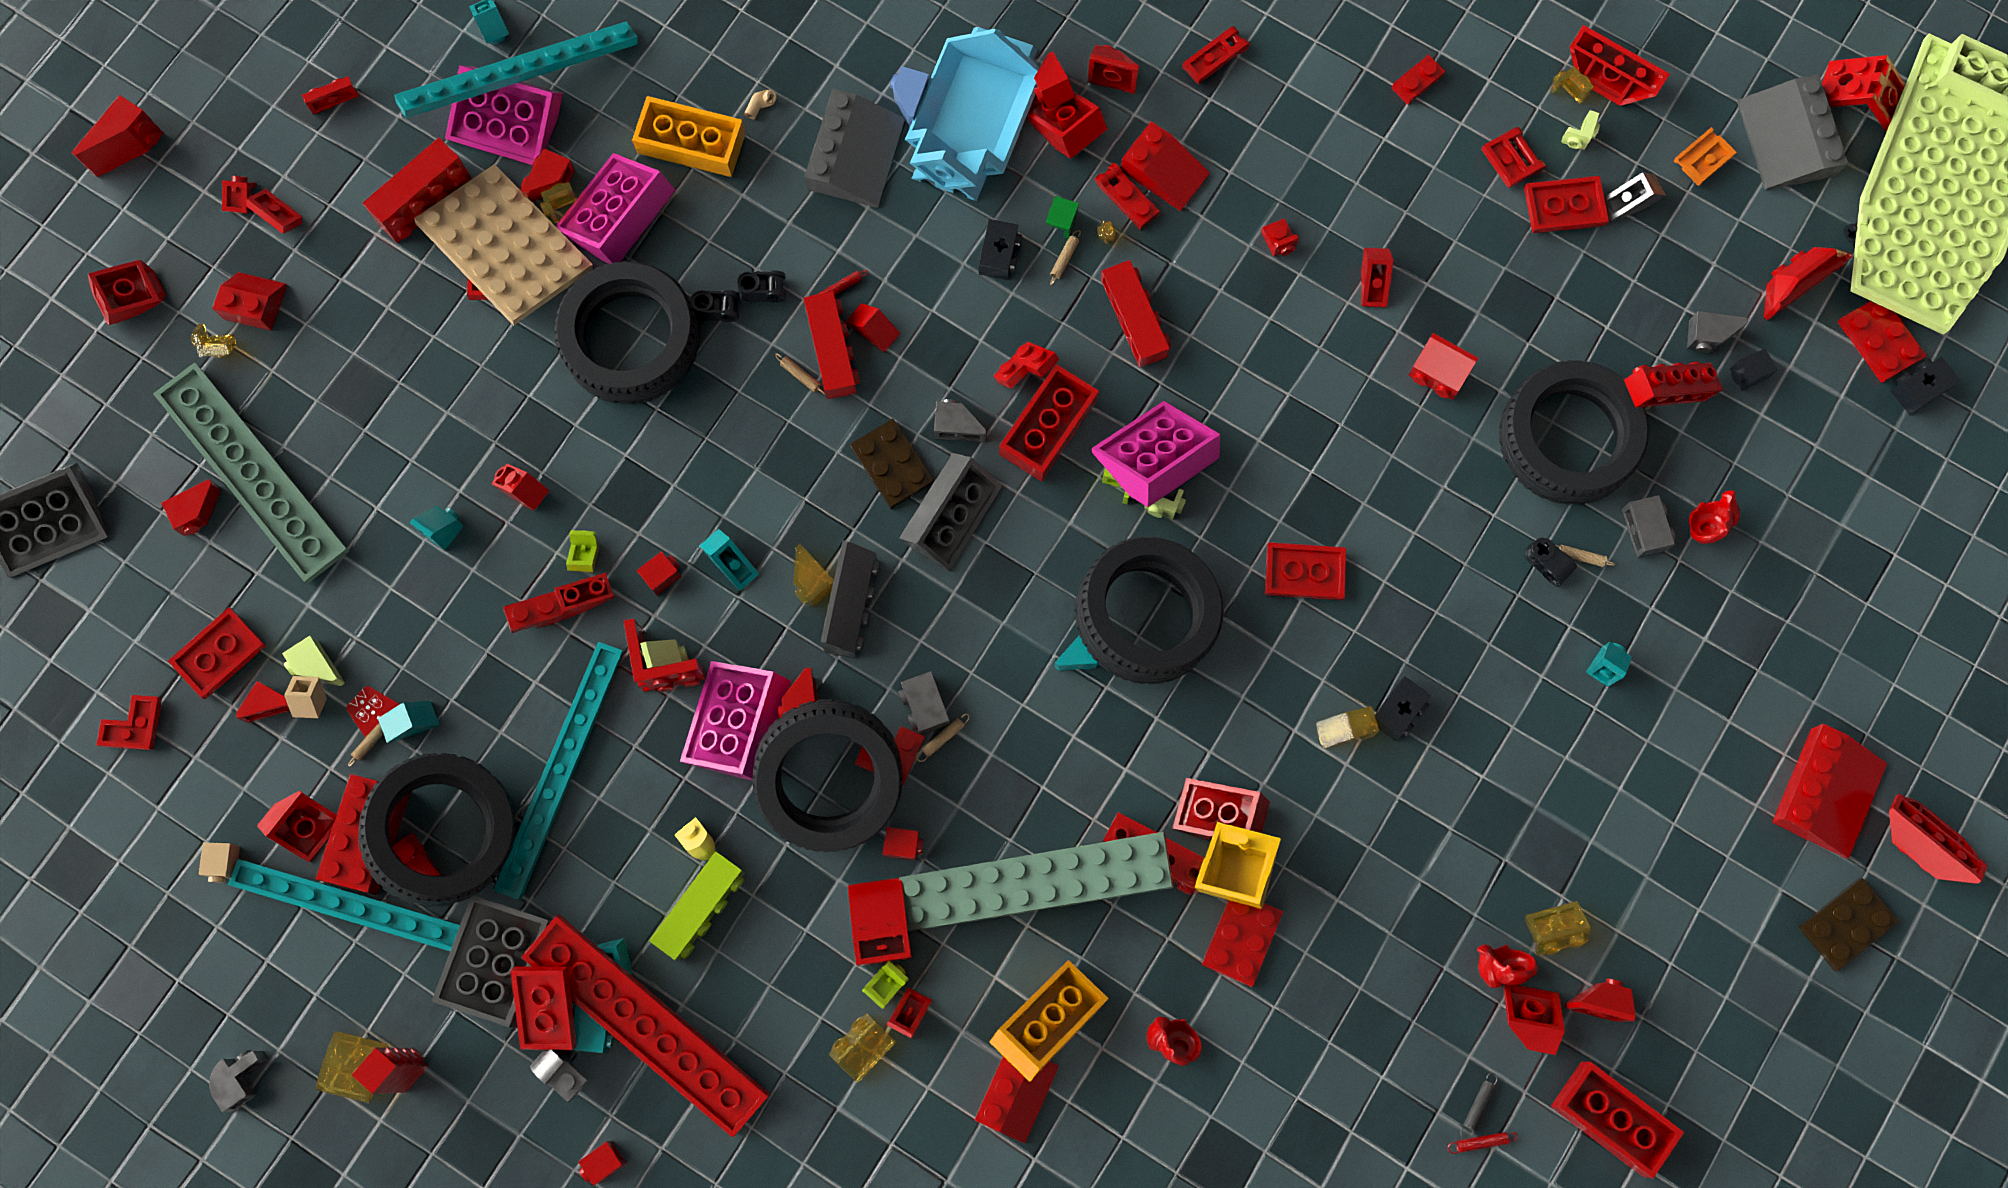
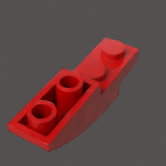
(560, 604)

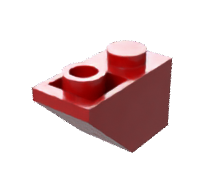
(546, 172)
(520, 486)

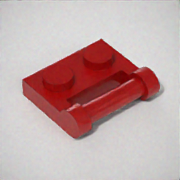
(1507, 160)

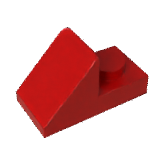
(415, 856)

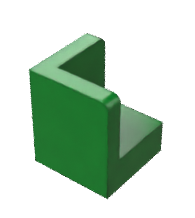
(1063, 215)

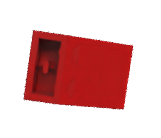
(879, 922)

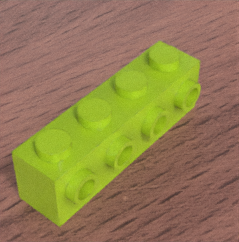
(697, 906)

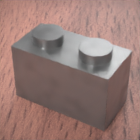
(1648, 526)
(925, 703)

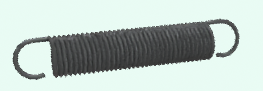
(1479, 1105)

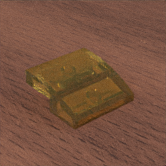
(341, 1060)

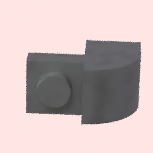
(558, 1072)
(229, 1083)

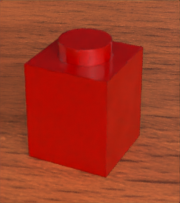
(660, 572)
(902, 844)
(601, 1163)

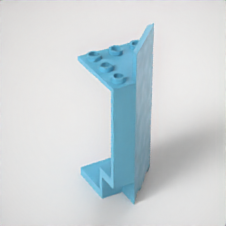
(972, 110)

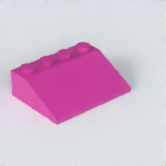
(506, 121)
(615, 208)
(1158, 452)
(732, 718)

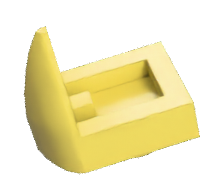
(696, 840)

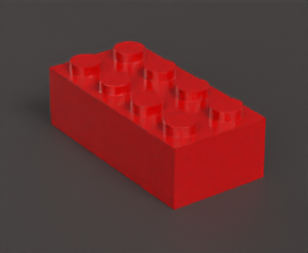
(416, 188)
(1048, 422)
(342, 856)
(1617, 1119)

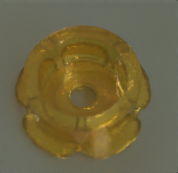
(1106, 231)

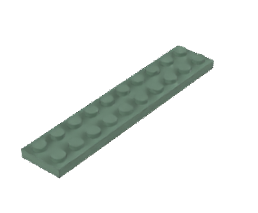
(251, 473)
(1037, 882)

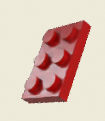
(1566, 204)
(1881, 340)
(1305, 571)
(216, 653)
(1242, 941)
(543, 1008)

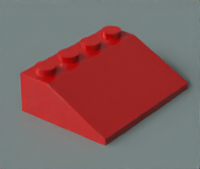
(1830, 790)

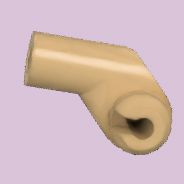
(758, 101)

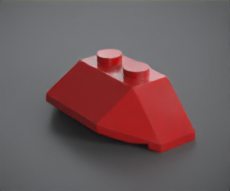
(1614, 69)
(1801, 276)
(1933, 843)

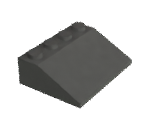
(1792, 133)
(854, 149)
(47, 520)
(482, 959)

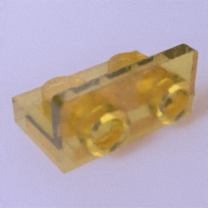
(1558, 928)
(861, 1047)

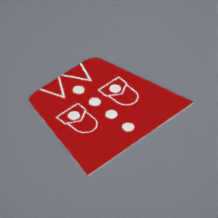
(368, 707)

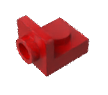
(235, 194)
(1279, 238)

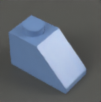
(908, 91)

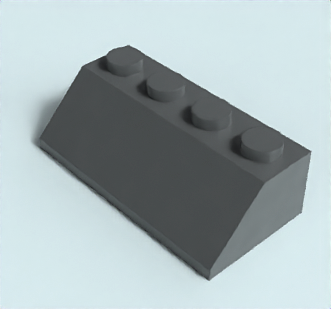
(951, 511)
(849, 600)

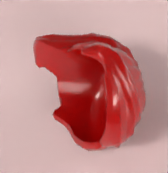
(1714, 519)
(1505, 966)
(1174, 1040)

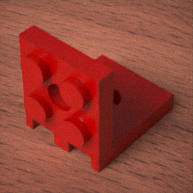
(1873, 83)
(660, 677)

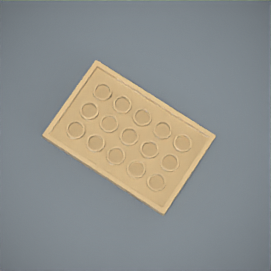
(503, 244)

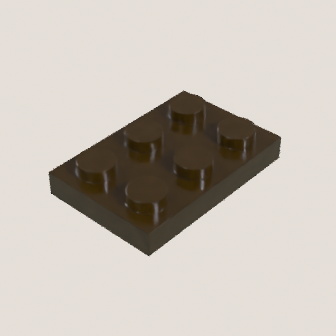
(891, 463)
(1848, 924)

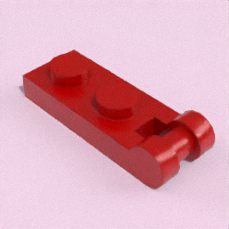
(1215, 55)
(1127, 196)

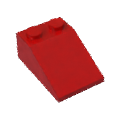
(1068, 125)
(117, 138)
(1164, 166)
(1208, 803)

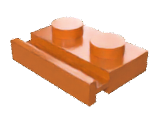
(1705, 156)

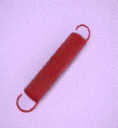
(845, 283)
(1482, 1142)

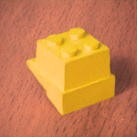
(1238, 865)

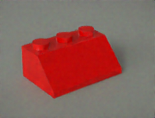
(1014, 1101)

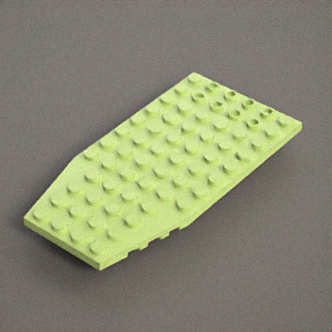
(1938, 187)

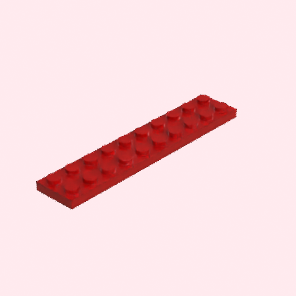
(649, 1027)

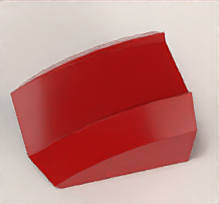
(125, 290)

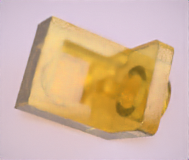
(1574, 82)
(555, 198)
(212, 345)

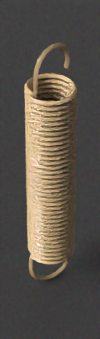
(1064, 257)
(799, 374)
(1585, 556)
(942, 738)
(367, 744)

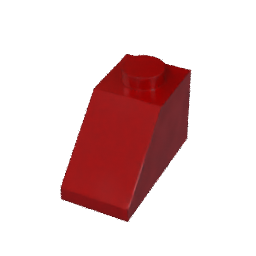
(1052, 83)
(1376, 277)
(192, 507)

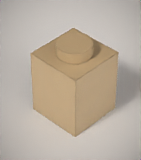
(305, 697)
(218, 861)

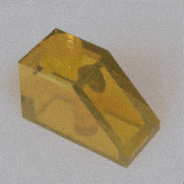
(810, 578)
(1347, 727)

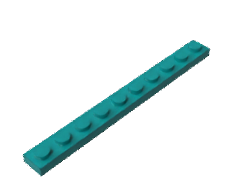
(515, 69)
(559, 771)
(344, 905)

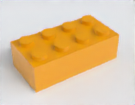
(689, 136)
(1048, 1020)

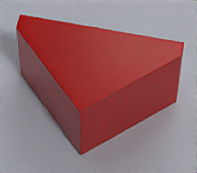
(873, 326)
(261, 703)
(909, 1013)

